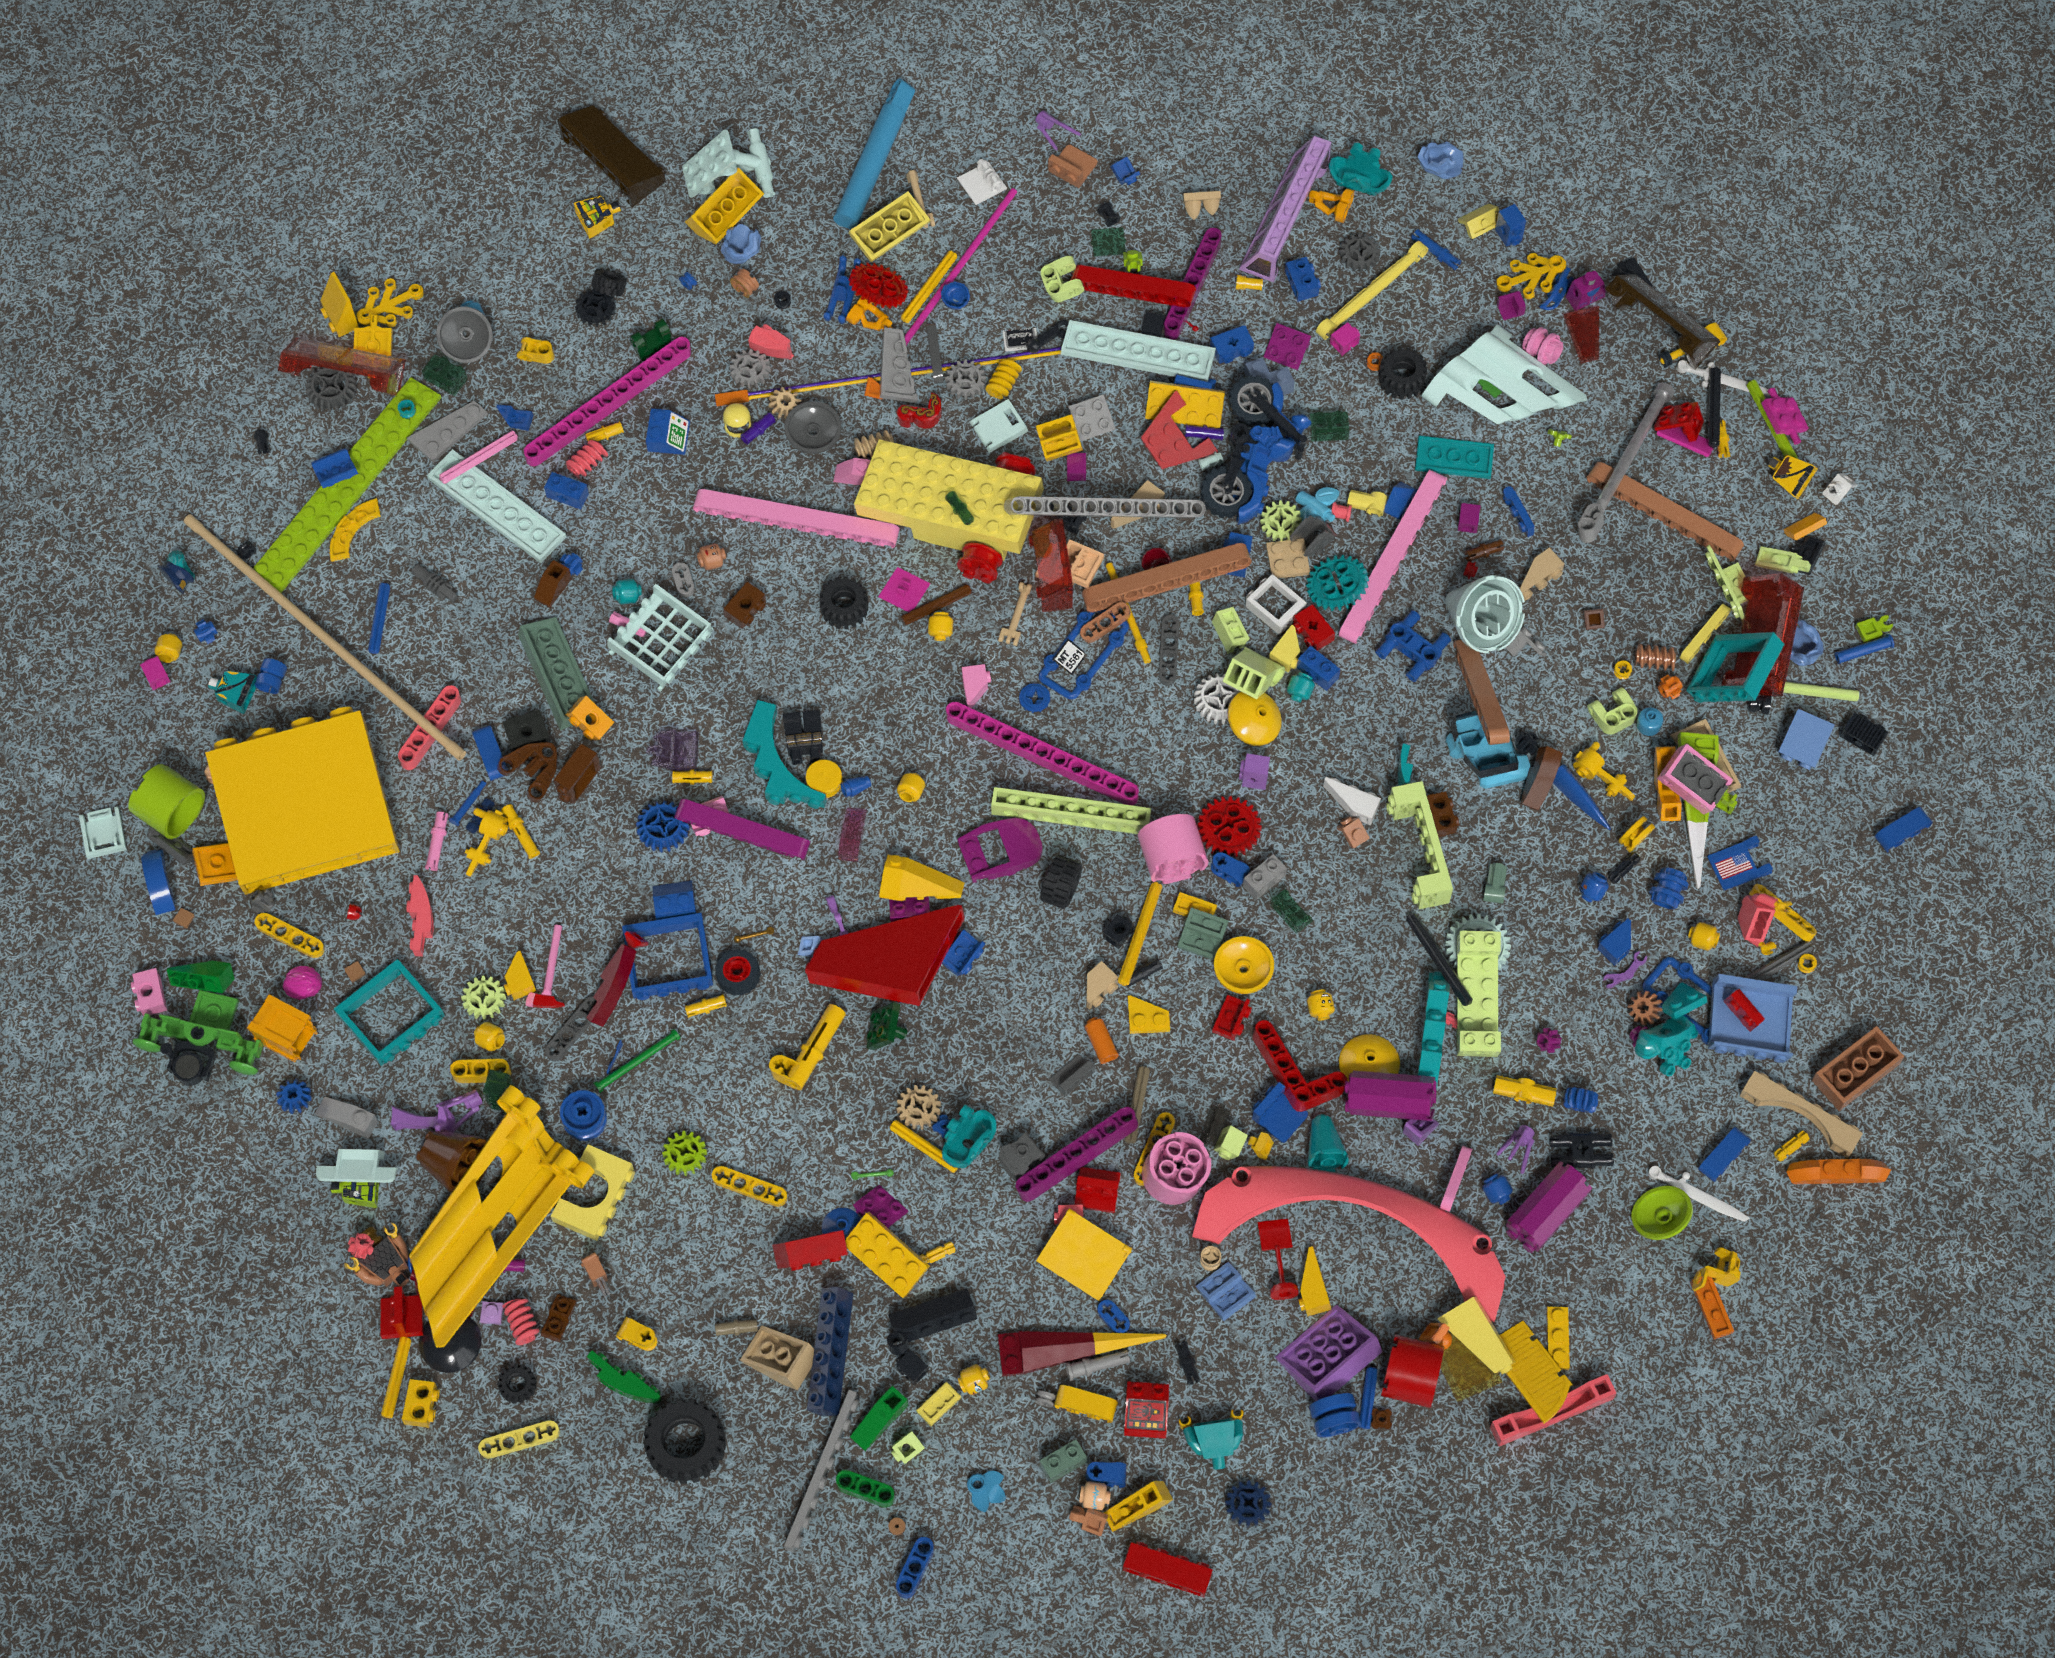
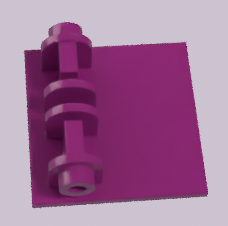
(1287, 346)
(908, 908)
(881, 1205)

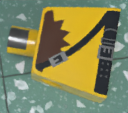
(1792, 474)

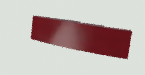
(615, 979)

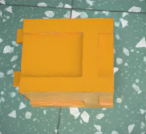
(282, 1028)

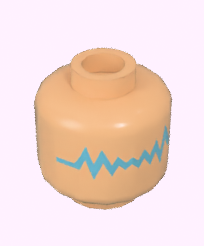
(1094, 1495)

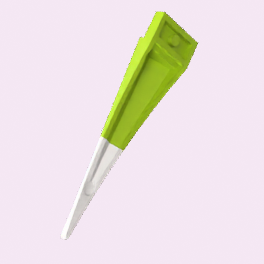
(1697, 823)

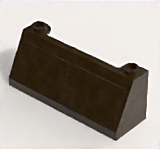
(612, 153)

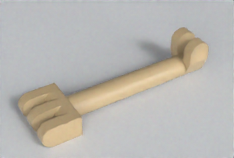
(912, 178)
(1011, 632)

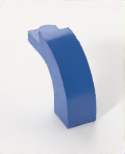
(157, 881)

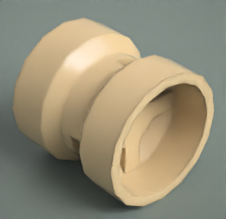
(1210, 1254)

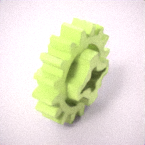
(1289, 520)
(475, 994)

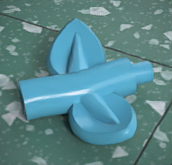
(1318, 504)

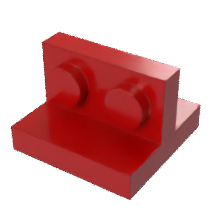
(1097, 1189)
(401, 1316)

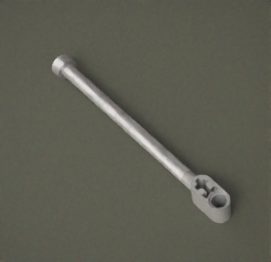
(1593, 516)

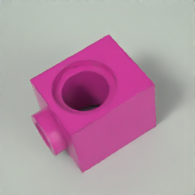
(1345, 338)
(155, 673)

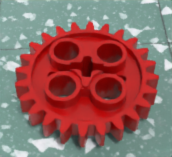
(878, 285)
(1220, 812)

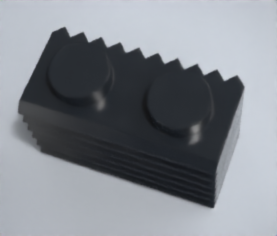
(1864, 734)

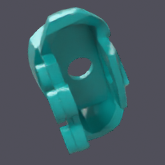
(1363, 168)
(1668, 1044)
(977, 1127)

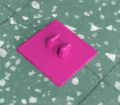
(904, 590)

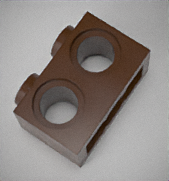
(1443, 814)

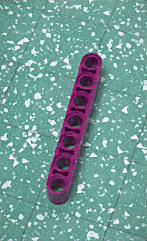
(1194, 276)
(742, 829)
(1080, 1145)

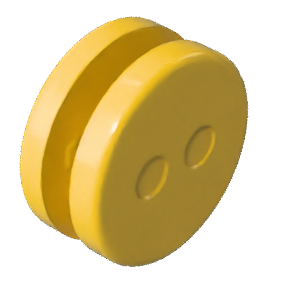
(824, 777)
(1636, 834)

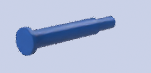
(467, 804)

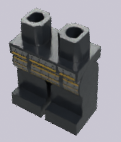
(805, 742)

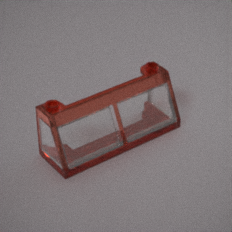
(383, 370)

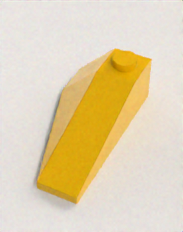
(909, 878)

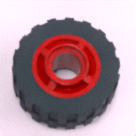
(740, 983)

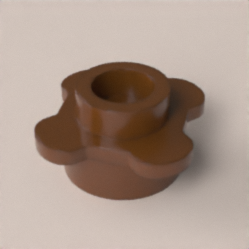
(1377, 1423)

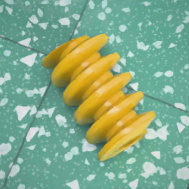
(1003, 378)

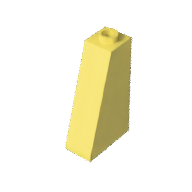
(1478, 1334)

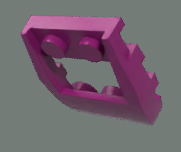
(1020, 843)

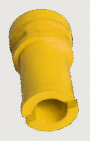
(1243, 283)

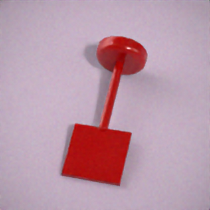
(1277, 1236)

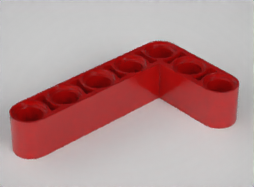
(1292, 1073)

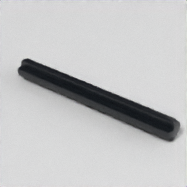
(1714, 407)

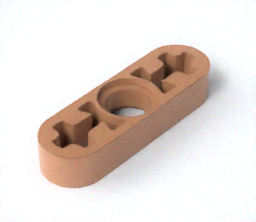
(1104, 630)

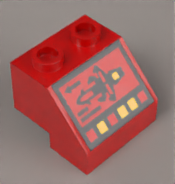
(1146, 1410)

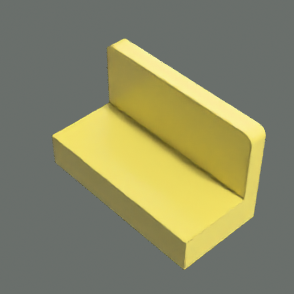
(1480, 220)

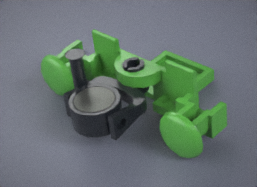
(210, 1020)

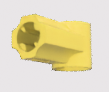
(1371, 503)

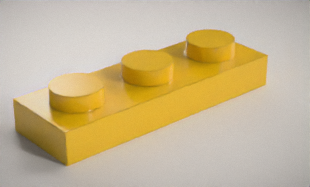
(1558, 1336)

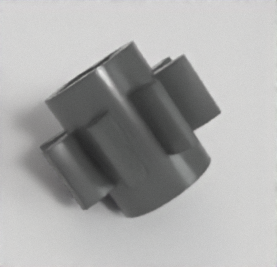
(262, 901)

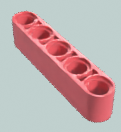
(441, 703)

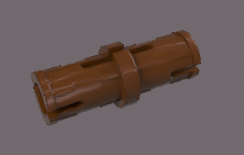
(1484, 550)

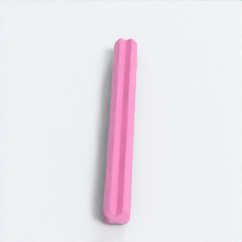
(478, 457)

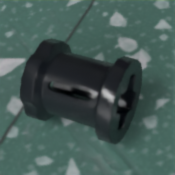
(1107, 212)

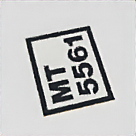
(1069, 656)

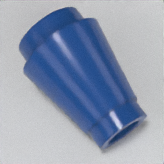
(854, 786)

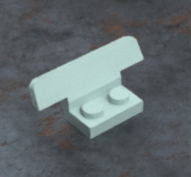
(357, 1166)

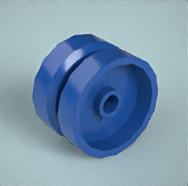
(583, 1115)
(1335, 1415)

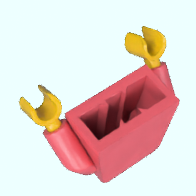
(1756, 918)

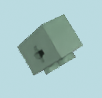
(1063, 1461)

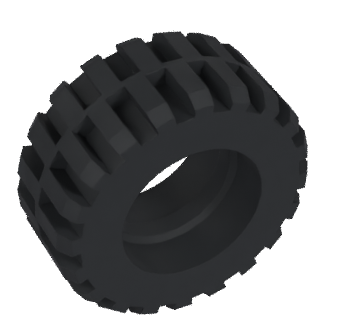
(684, 1468)

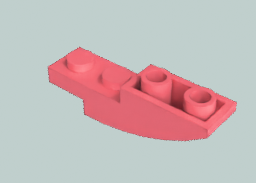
(422, 916)

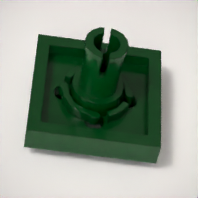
(884, 1027)

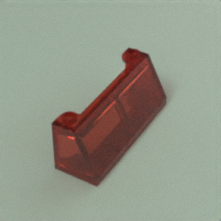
(1771, 607)

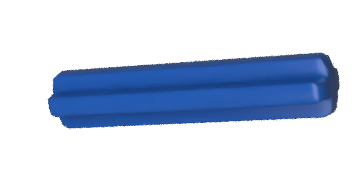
(1368, 1397)

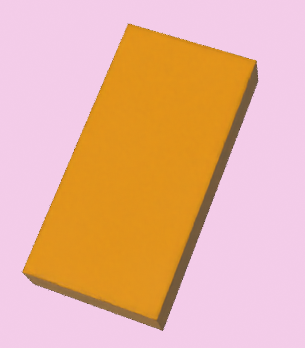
(1805, 526)

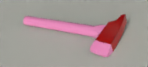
(545, 999)

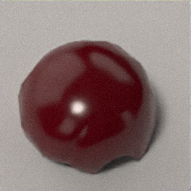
(1155, 557)

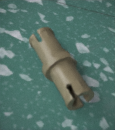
(736, 1327)

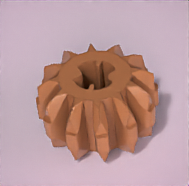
(1646, 1000)

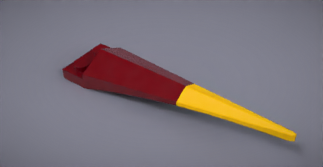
(1035, 1351)

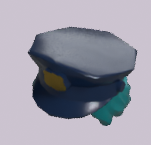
(177, 571)

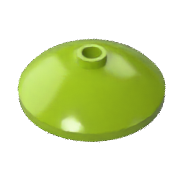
(1659, 1205)

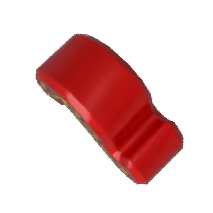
(921, 416)

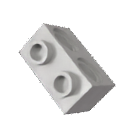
(1264, 877)

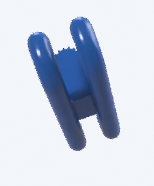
(841, 292)

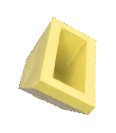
(1287, 650)

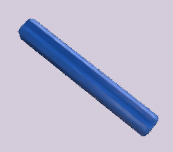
(379, 618)

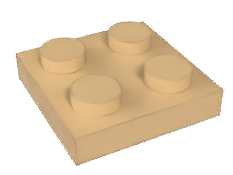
(1287, 558)

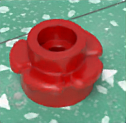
(1470, 570)

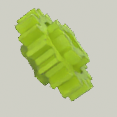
(693, 1156)

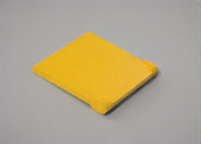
(1084, 1254)

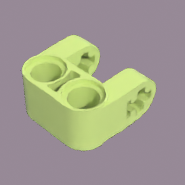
(1058, 268)
(1616, 715)

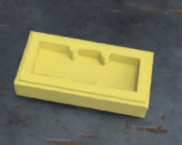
(938, 1404)

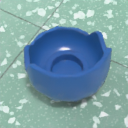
(956, 291)

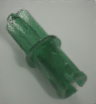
(959, 508)

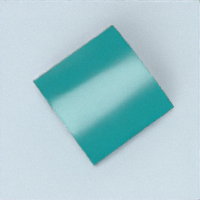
(1404, 768)

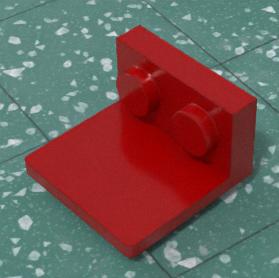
(1685, 415)

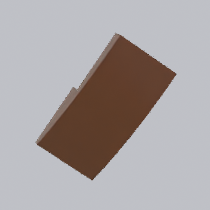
(559, 1318)

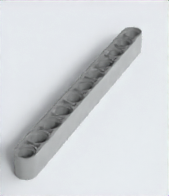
(1097, 510)

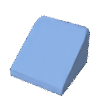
(808, 945)

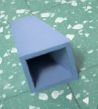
(1805, 739)

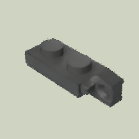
(174, 847)

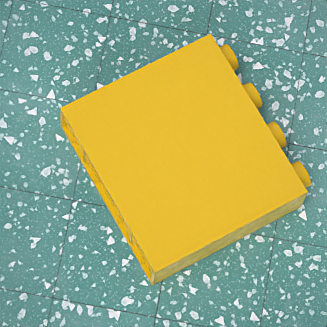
(301, 800)

